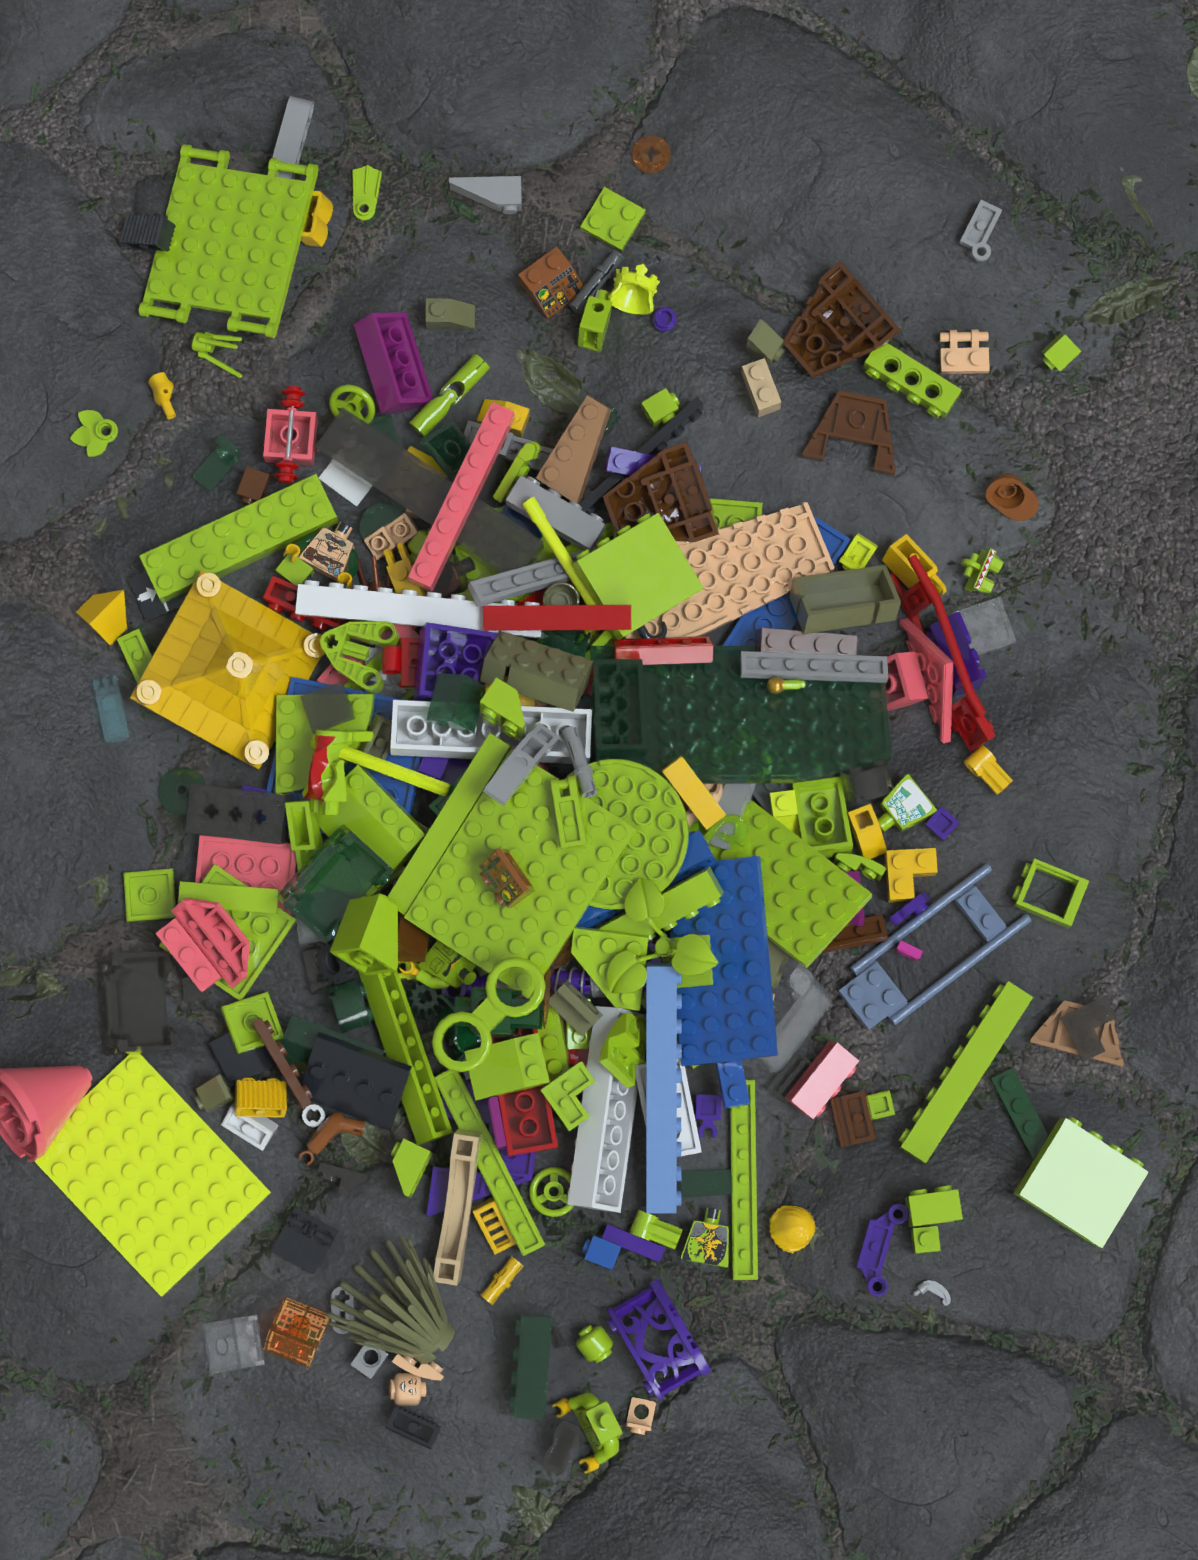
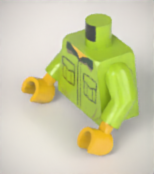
(443, 968)
(598, 1425)

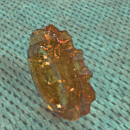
(659, 161)

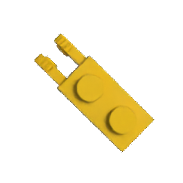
(897, 561)
(400, 570)

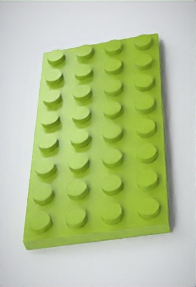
(803, 891)

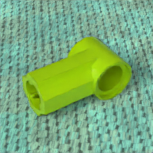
(651, 1228)

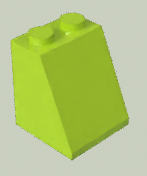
(369, 935)

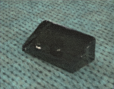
(493, 481)

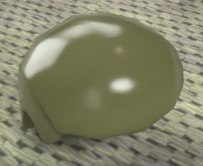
(561, 594)

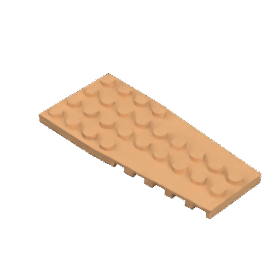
(745, 570)

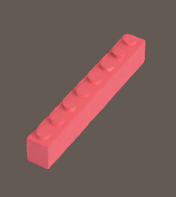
(461, 497)

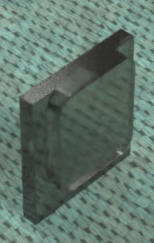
(328, 707)

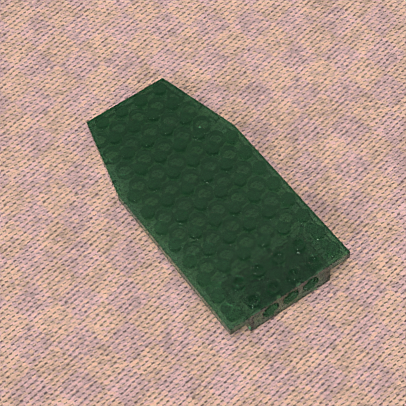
(731, 724)

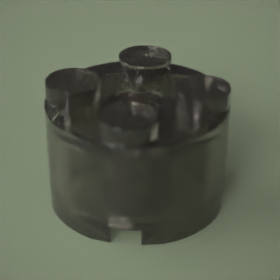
(867, 781)

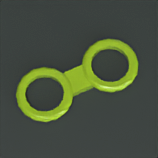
(488, 1014)

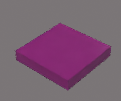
(497, 1123)

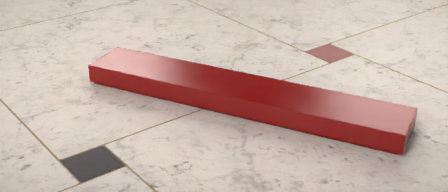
(557, 617)

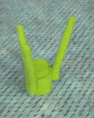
(206, 343)

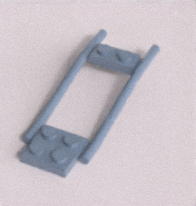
(874, 994)

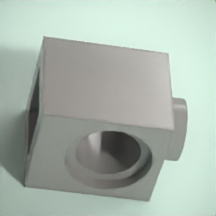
(365, 1368)

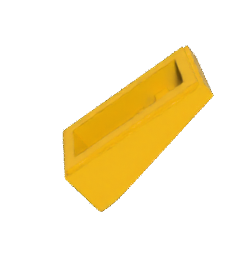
(484, 1206)

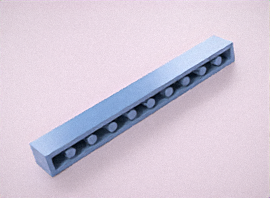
(661, 1087)

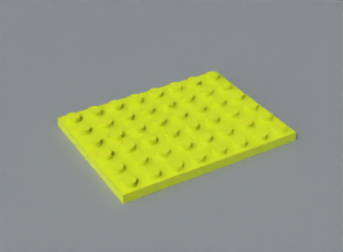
(150, 1173)

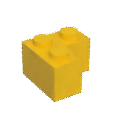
(903, 866)

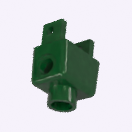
(507, 1026)

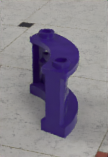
(689, 1355)

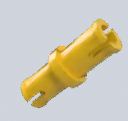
(502, 1280)

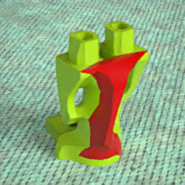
(326, 775)

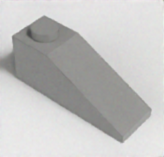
(498, 193)

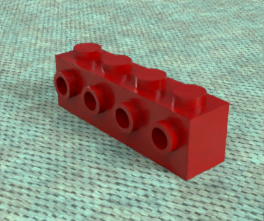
(283, 596)

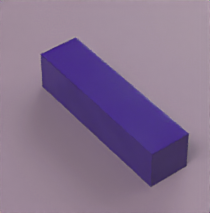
(633, 1243)

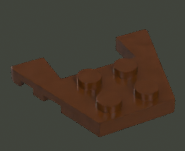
(859, 421)

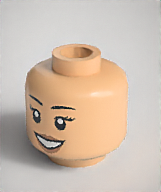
(407, 1389)

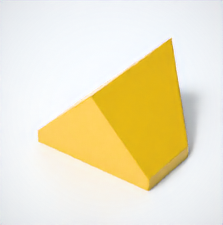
(105, 614)

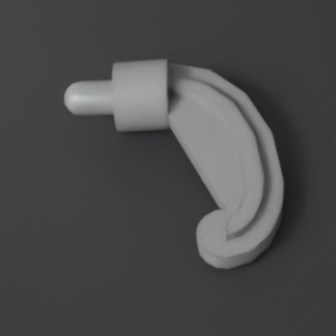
(935, 1288)

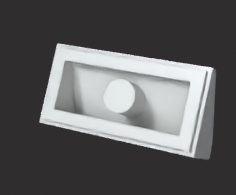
(252, 1129)

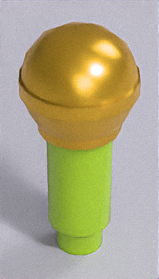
(776, 685)

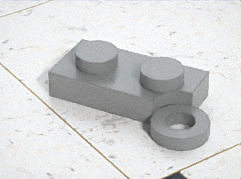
(980, 229)

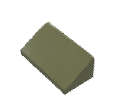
(381, 738)

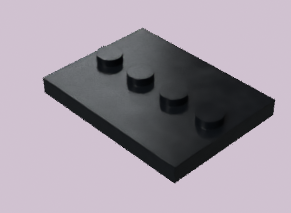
(355, 1080)

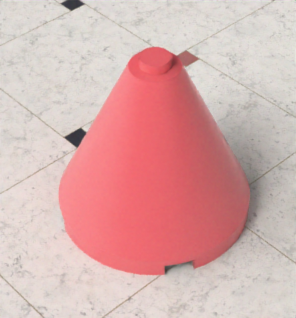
(38, 1104)

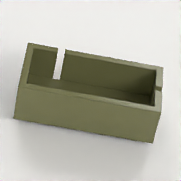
(844, 599)
(538, 670)

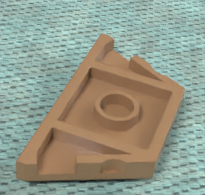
(1054, 1036)

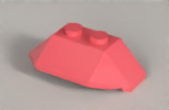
(216, 936)

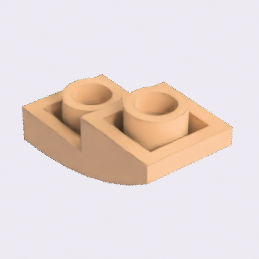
(400, 530)
(428, 1371)

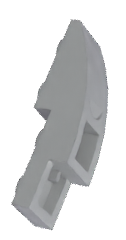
(521, 763)

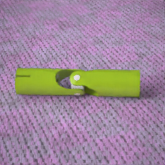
(437, 408)

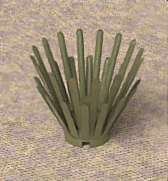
(412, 1331)

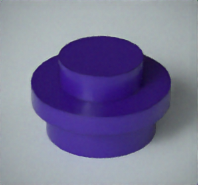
(664, 319)

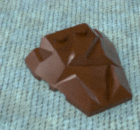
(838, 324)
(666, 486)

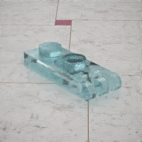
(111, 710)

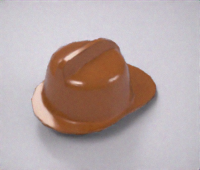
(1012, 497)

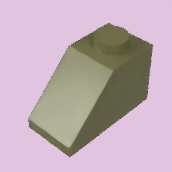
(449, 314)
(765, 343)
(214, 1094)

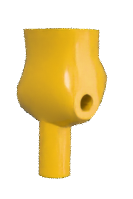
(162, 392)

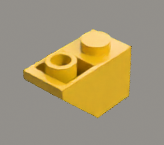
(867, 832)

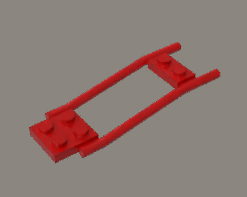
(968, 712)

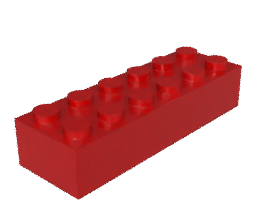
(526, 1116)

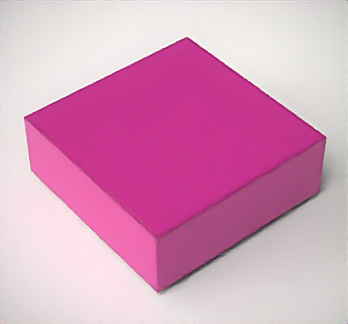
(909, 951)

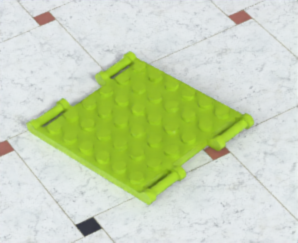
(230, 241)

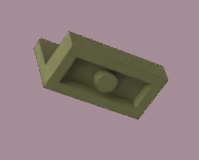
(575, 1008)

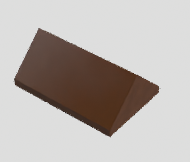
(411, 941)

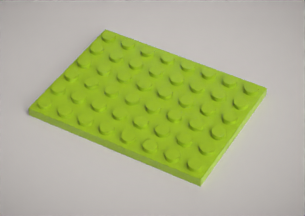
(463, 909)

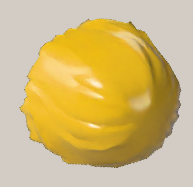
(791, 1228)

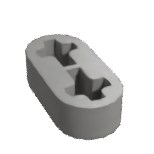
(337, 1311)

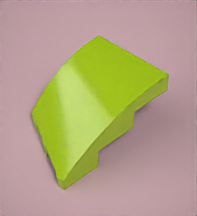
(625, 1048)

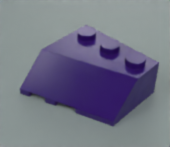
(448, 651)
(969, 655)

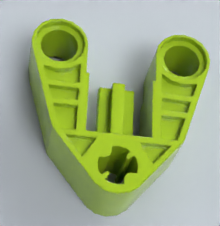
(361, 631)

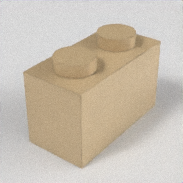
(761, 387)

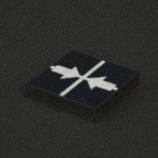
(148, 599)

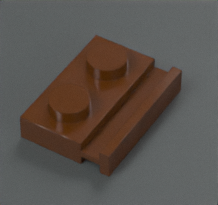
(853, 1119)

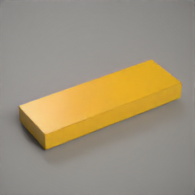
(693, 792)

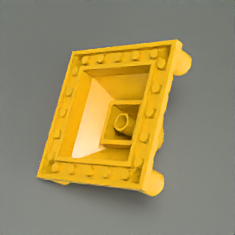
(225, 668)

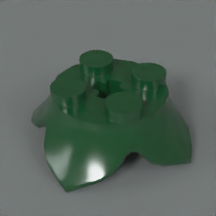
(461, 1036)

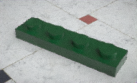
(1020, 1111)

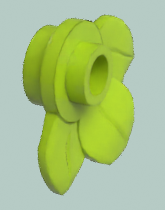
(91, 434)

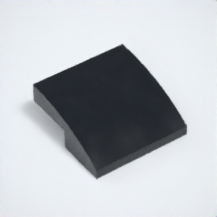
(241, 1065)

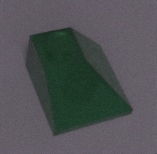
(448, 448)

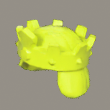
(634, 291)

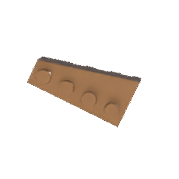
(573, 456)

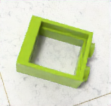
(1074, 901)

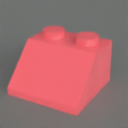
(905, 681)

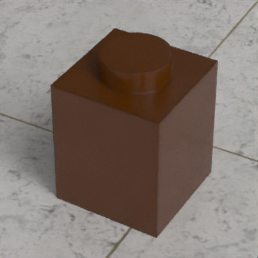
(253, 486)

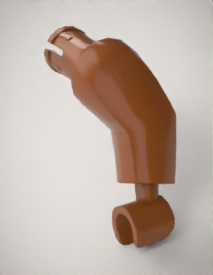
(328, 1130)

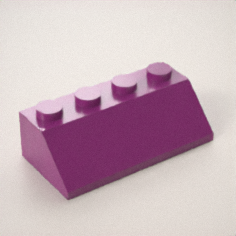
(393, 362)

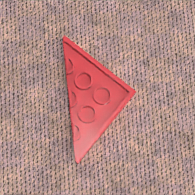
(937, 676)

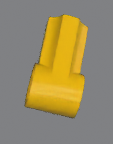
(984, 765)

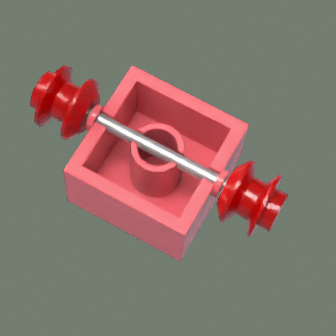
(290, 436)

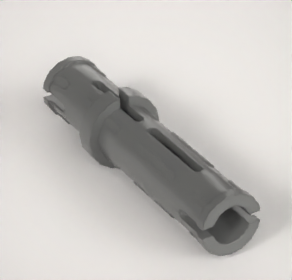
(602, 274)

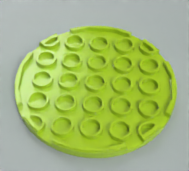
(657, 812)

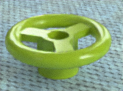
(353, 403)
(536, 1201)

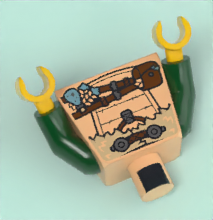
(328, 553)

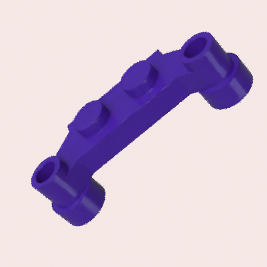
(876, 1246)

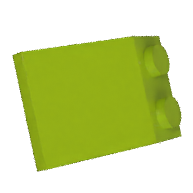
(823, 816)
(509, 1067)

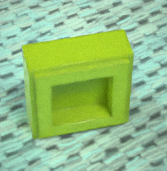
(881, 1105)

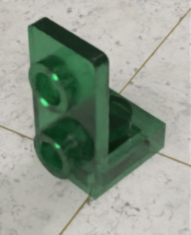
(217, 464)

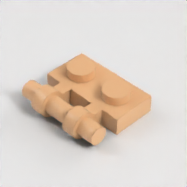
(964, 360)

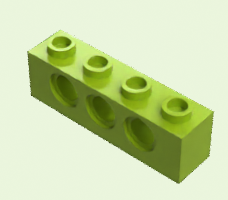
(926, 379)

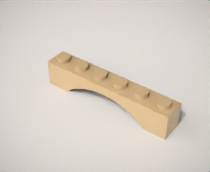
(458, 1207)

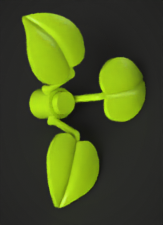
(690, 954)

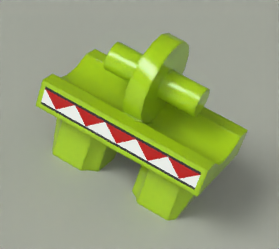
(978, 568)

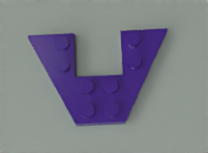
(519, 1166)

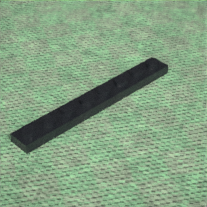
(656, 444)

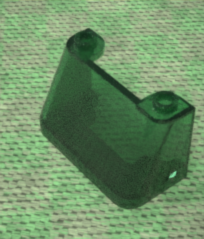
(332, 876)

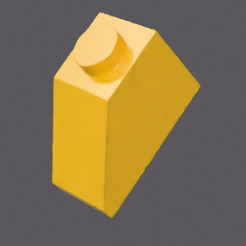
(521, 415)

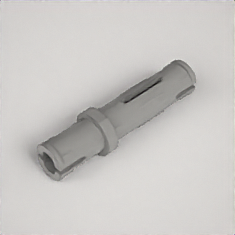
(581, 768)

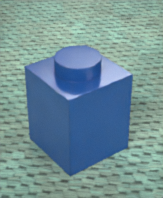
(601, 1252)

